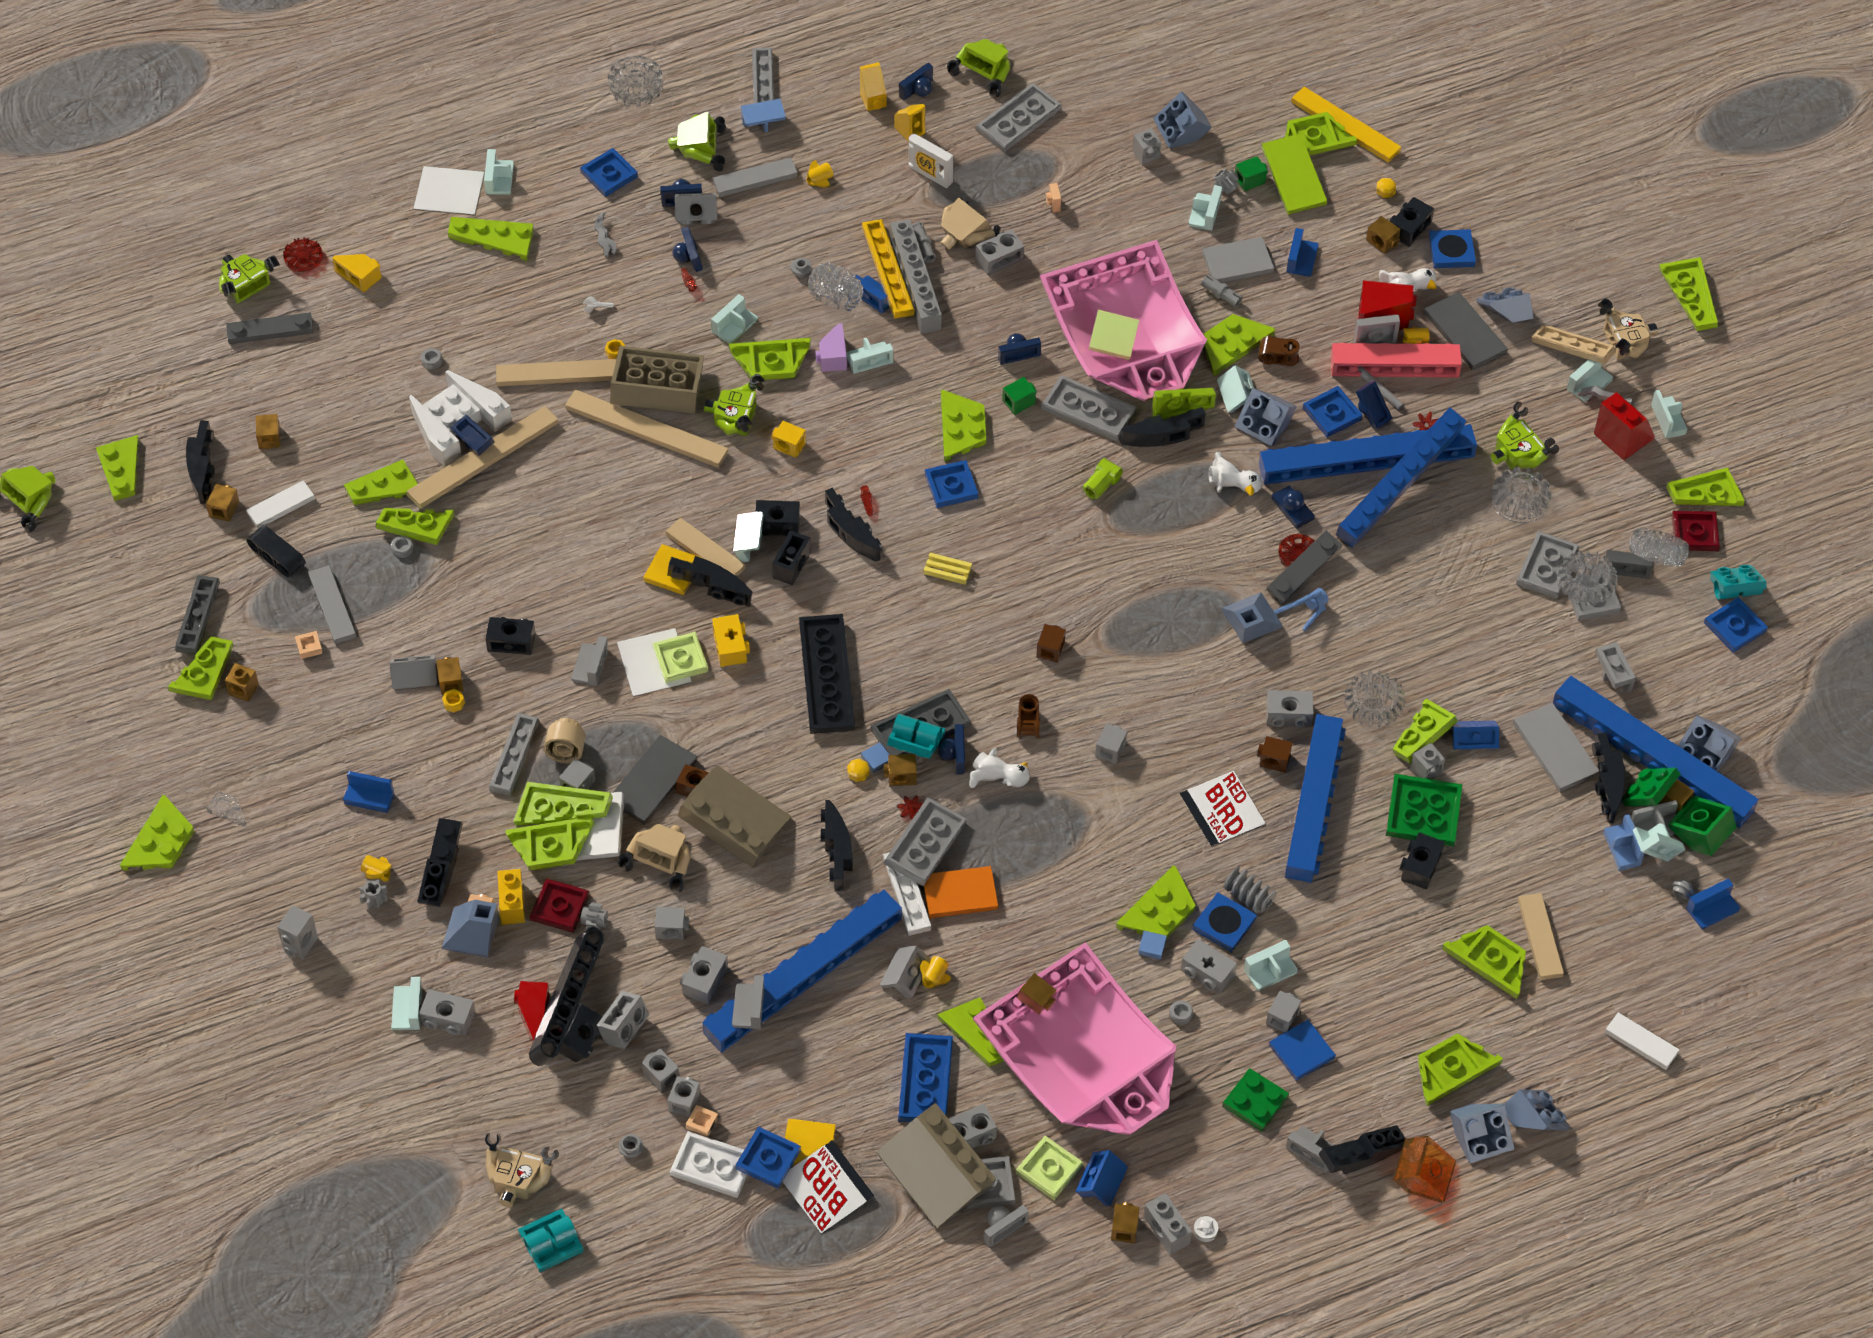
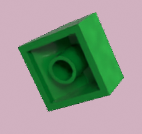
(1703, 825)

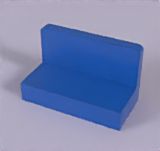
(1301, 255)
(874, 294)
(1475, 735)
(369, 792)
(1713, 904)
(1102, 1177)

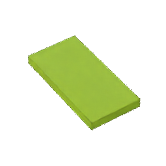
(1294, 174)

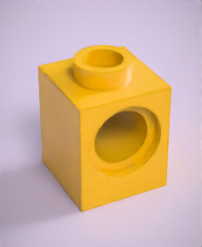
(789, 439)

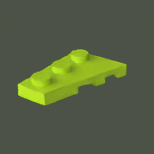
(119, 465)
(383, 483)
(422, 526)
(1426, 729)

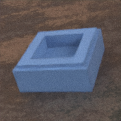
(875, 757)
(1152, 945)

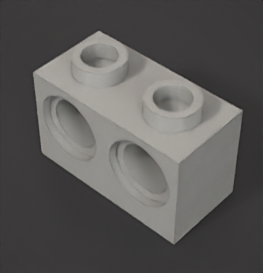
(999, 252)
(623, 1019)
(968, 1120)

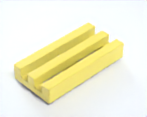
(948, 566)

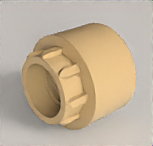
(564, 740)

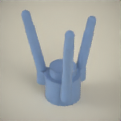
(1314, 600)

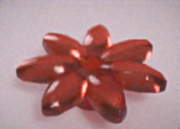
(1428, 420)
(910, 807)

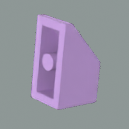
(832, 351)

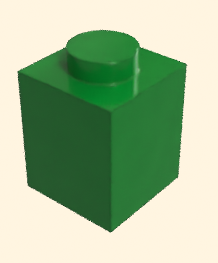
(1251, 173)
(1019, 395)

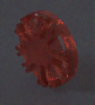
(302, 254)
(1294, 550)

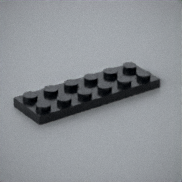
(826, 674)

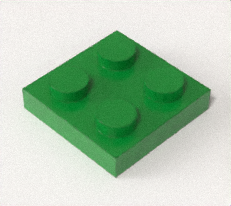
(1650, 786)
(1255, 1099)

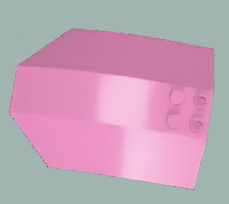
(1135, 286)
(1088, 1055)

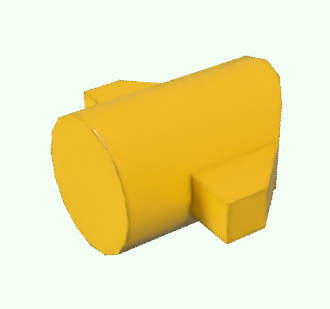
(819, 174)
(1416, 335)
(376, 868)
(934, 972)

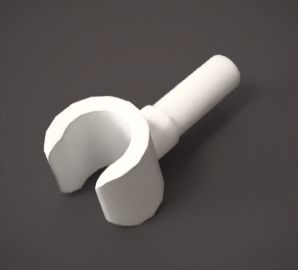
(592, 303)

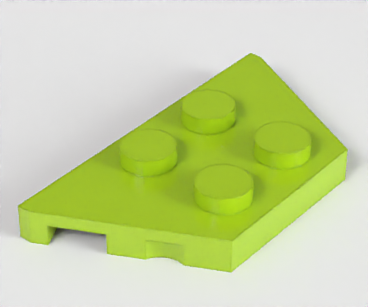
(1320, 133)
(1233, 340)
(771, 358)
(961, 424)
(160, 838)
(551, 843)
(1161, 907)
(1491, 957)
(1452, 1066)

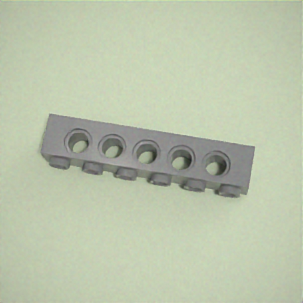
(915, 276)

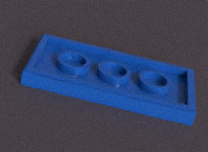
(924, 1074)

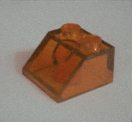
(1424, 1169)

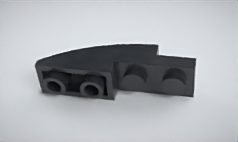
(1156, 432)
(199, 461)
(849, 529)
(720, 582)
(1611, 777)
(838, 843)
(441, 863)
(1364, 1151)

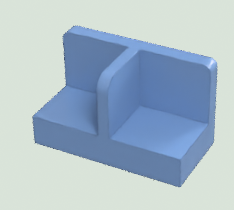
(762, 113)
(1624, 844)

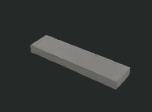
(762, 74)
(755, 177)
(332, 604)
(514, 754)

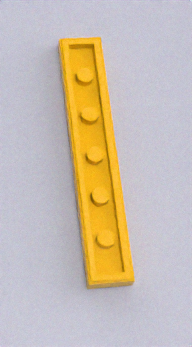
(1365, 135)
(888, 268)

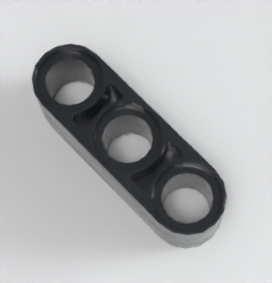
(275, 551)

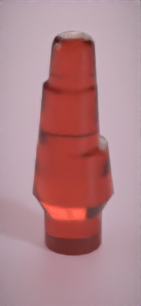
(688, 280)
(866, 497)

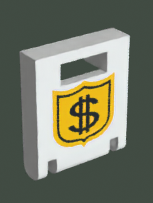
(925, 159)

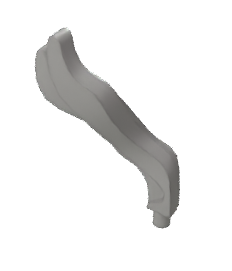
(603, 240)
(1595, 390)

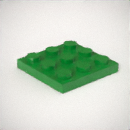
(1423, 807)

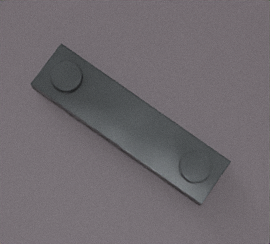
(269, 328)
(1304, 567)
(197, 615)

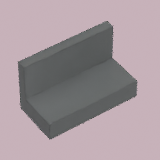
(1629, 564)

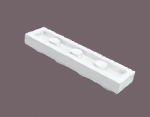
(910, 900)

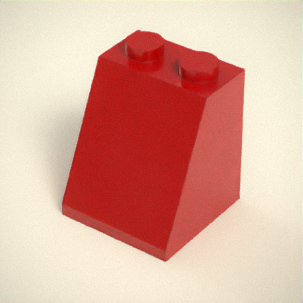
(1387, 299)
(1622, 427)

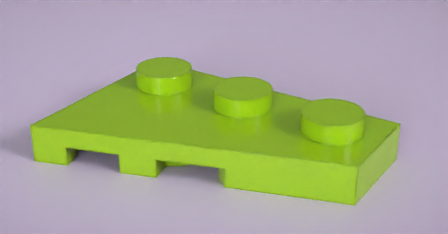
(1176, 402)
(1706, 489)
(205, 671)
(962, 1025)

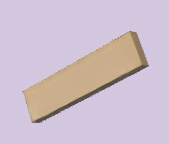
(1574, 344)
(703, 547)
(1540, 936)

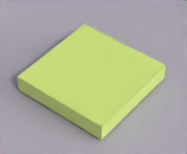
(1113, 334)
(680, 657)
(1049, 1167)

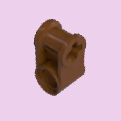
(1277, 350)
(1028, 720)

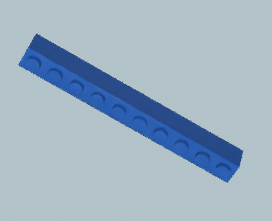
(1353, 456)
(1650, 747)
(810, 964)

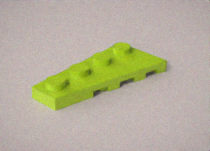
(500, 235)
(1691, 289)
(558, 803)

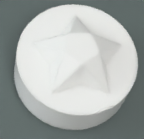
(1205, 1229)

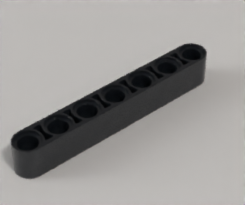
(566, 996)

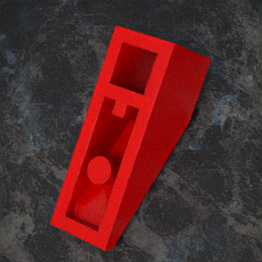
(532, 1004)

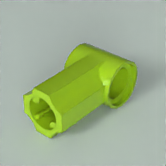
(1104, 475)

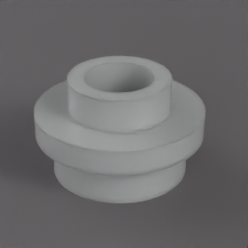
(799, 271)
(1682, 889)
(627, 1140)

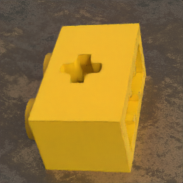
(729, 640)
(511, 896)

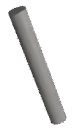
(1385, 392)

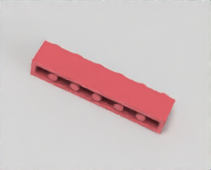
(1396, 360)

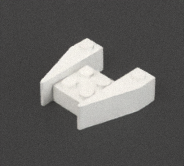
(449, 406)

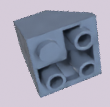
(1181, 121)
(1510, 305)
(1265, 416)
(1252, 617)
(1709, 742)
(472, 928)
(1535, 1111)
(1482, 1130)

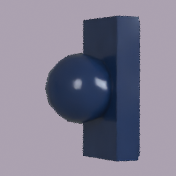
(917, 83)
(680, 186)
(687, 251)
(1018, 349)
(1373, 405)
(472, 435)
(1293, 506)
(954, 749)

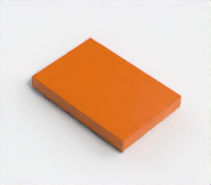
(960, 892)

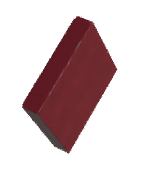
(1697, 529)
(559, 905)

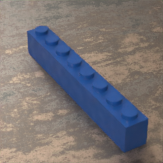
(1400, 477)
(1314, 797)

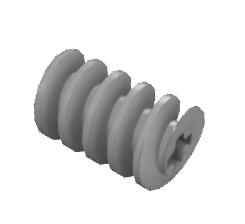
(1249, 891)

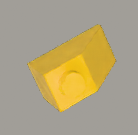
(872, 87)
(910, 121)
(358, 270)

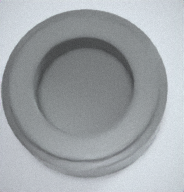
(431, 359)
(402, 546)
(1181, 1012)

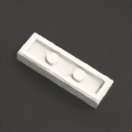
(280, 504)
(1642, 1041)

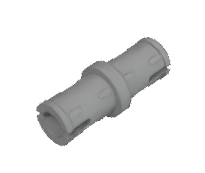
(924, 242)
(1221, 290)

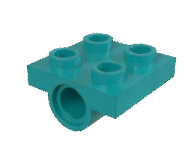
(1737, 581)
(915, 736)
(551, 1240)

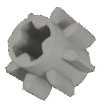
(1226, 180)
(373, 894)
(594, 916)

